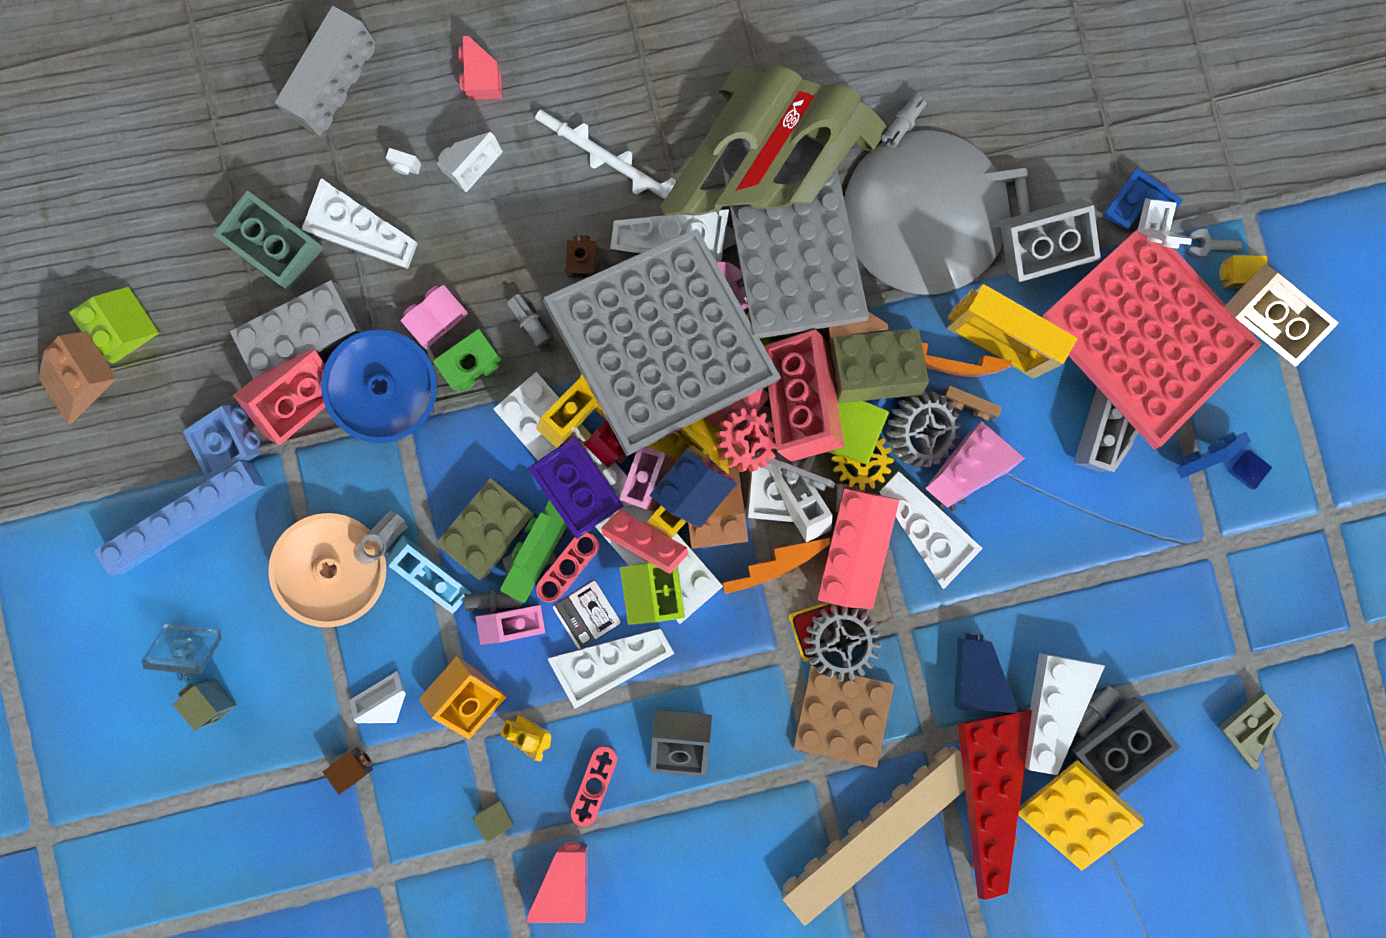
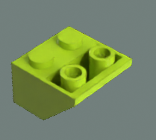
(651, 594)

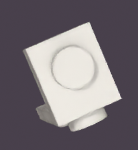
(1157, 221)

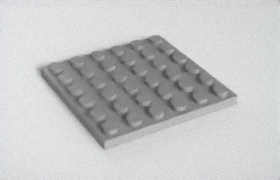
(661, 340)

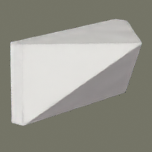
(380, 702)

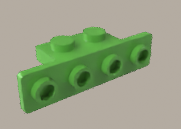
(533, 553)

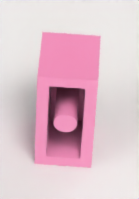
(645, 474)

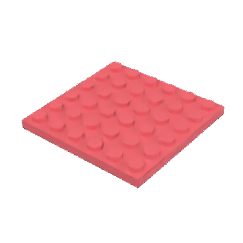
(1151, 335)

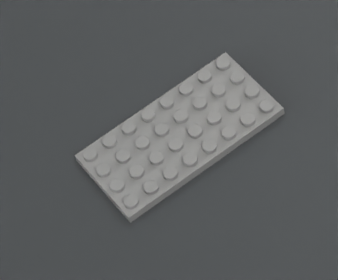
(798, 257)

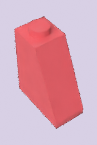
(564, 888)

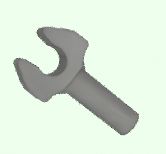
(1211, 244)

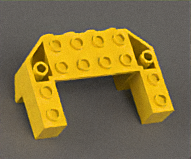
(580, 402)

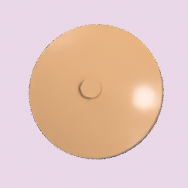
(317, 572)

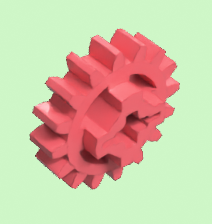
(756, 432)

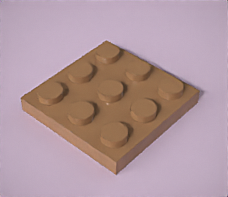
(843, 717)

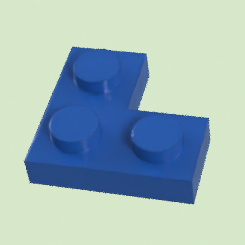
(1132, 196)
(1218, 452)

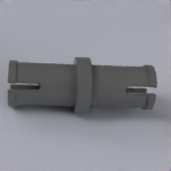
(492, 600)

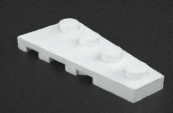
(349, 224)
(933, 533)
(603, 666)

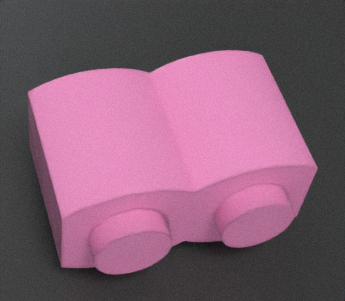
(433, 316)

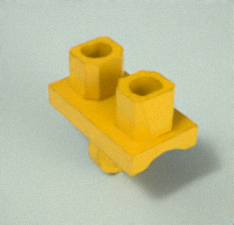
(527, 737)

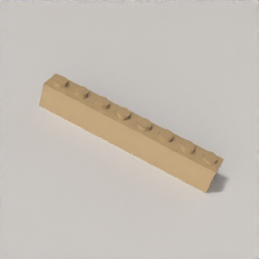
(876, 836)

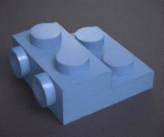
(222, 440)

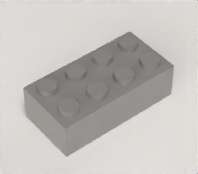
(326, 71)
(311, 321)

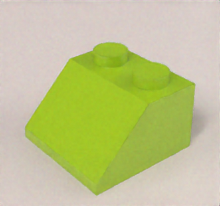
(115, 323)

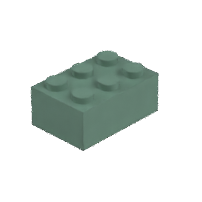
(268, 241)

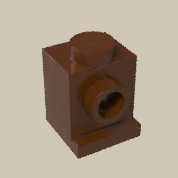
(581, 267)

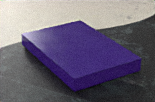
(575, 487)

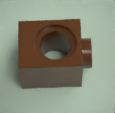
(348, 770)

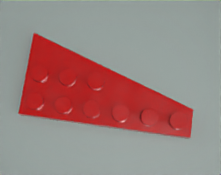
(993, 779)

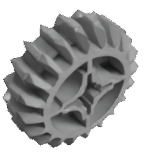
(913, 418)
(855, 639)

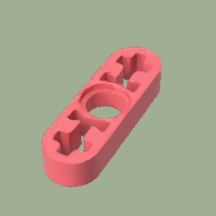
(579, 802)

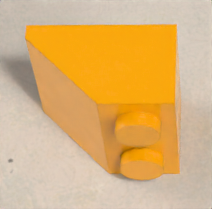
(461, 698)

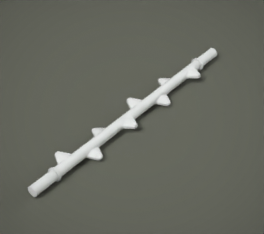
(621, 163)

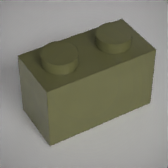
(203, 704)

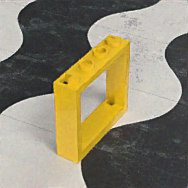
(1010, 331)

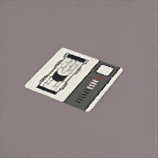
(586, 615)

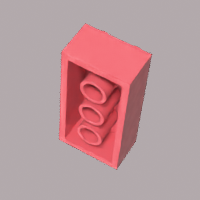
(804, 397)

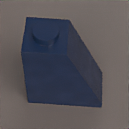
(980, 678)

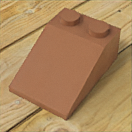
(74, 374)
(726, 523)

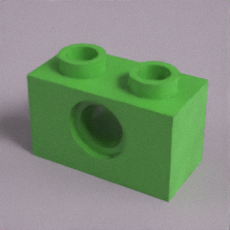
(451, 362)

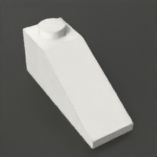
(803, 505)

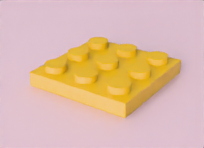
(1080, 815)

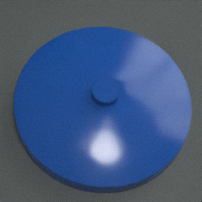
(379, 386)

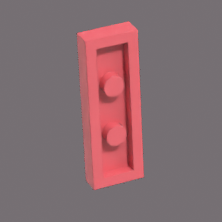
(644, 541)

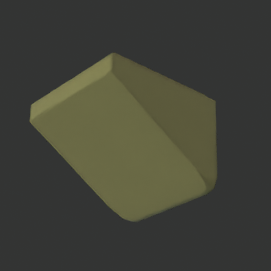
(492, 821)

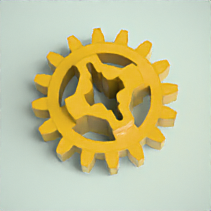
(862, 472)

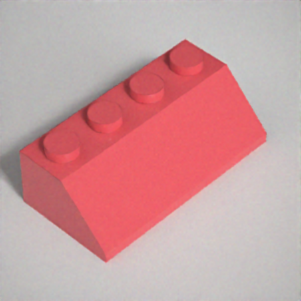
(858, 549)

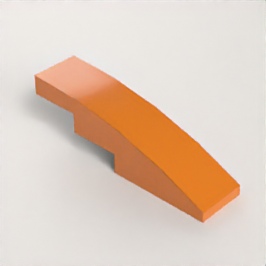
(785, 560)

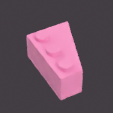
(973, 464)

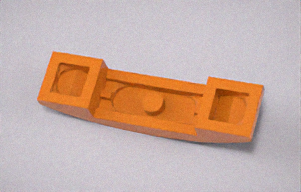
(986, 365)

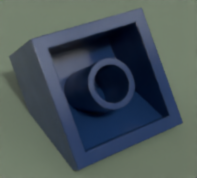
(693, 487)

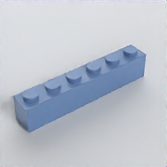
(179, 518)

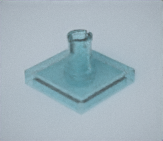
(182, 650)

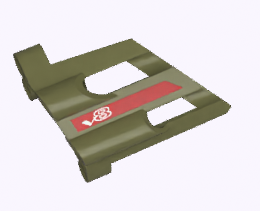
(773, 115)

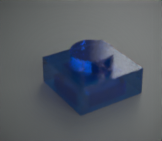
(1250, 469)

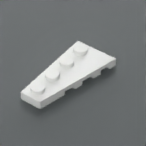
(646, 233)
(763, 495)

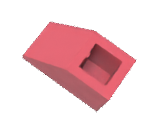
(481, 72)

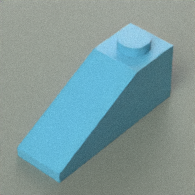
(425, 573)

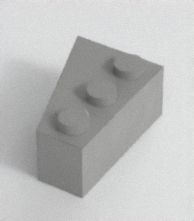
(1105, 436)

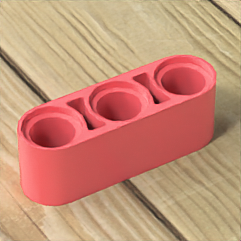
(556, 574)

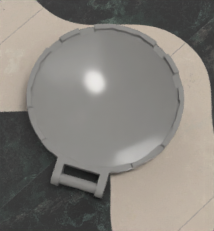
(929, 212)

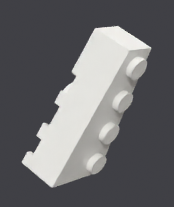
(1057, 706)

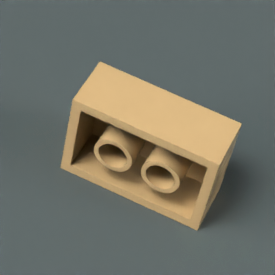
(1280, 314)

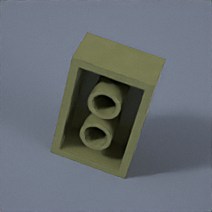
(878, 365)
(486, 529)

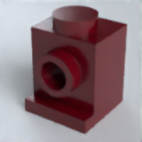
(606, 446)

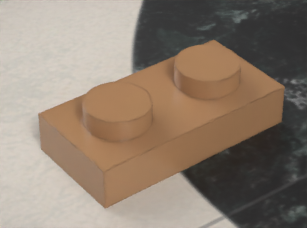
(981, 408)

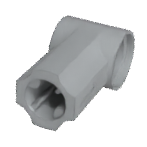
(380, 537)

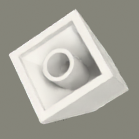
(469, 159)

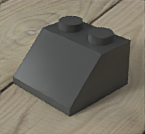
(680, 743)

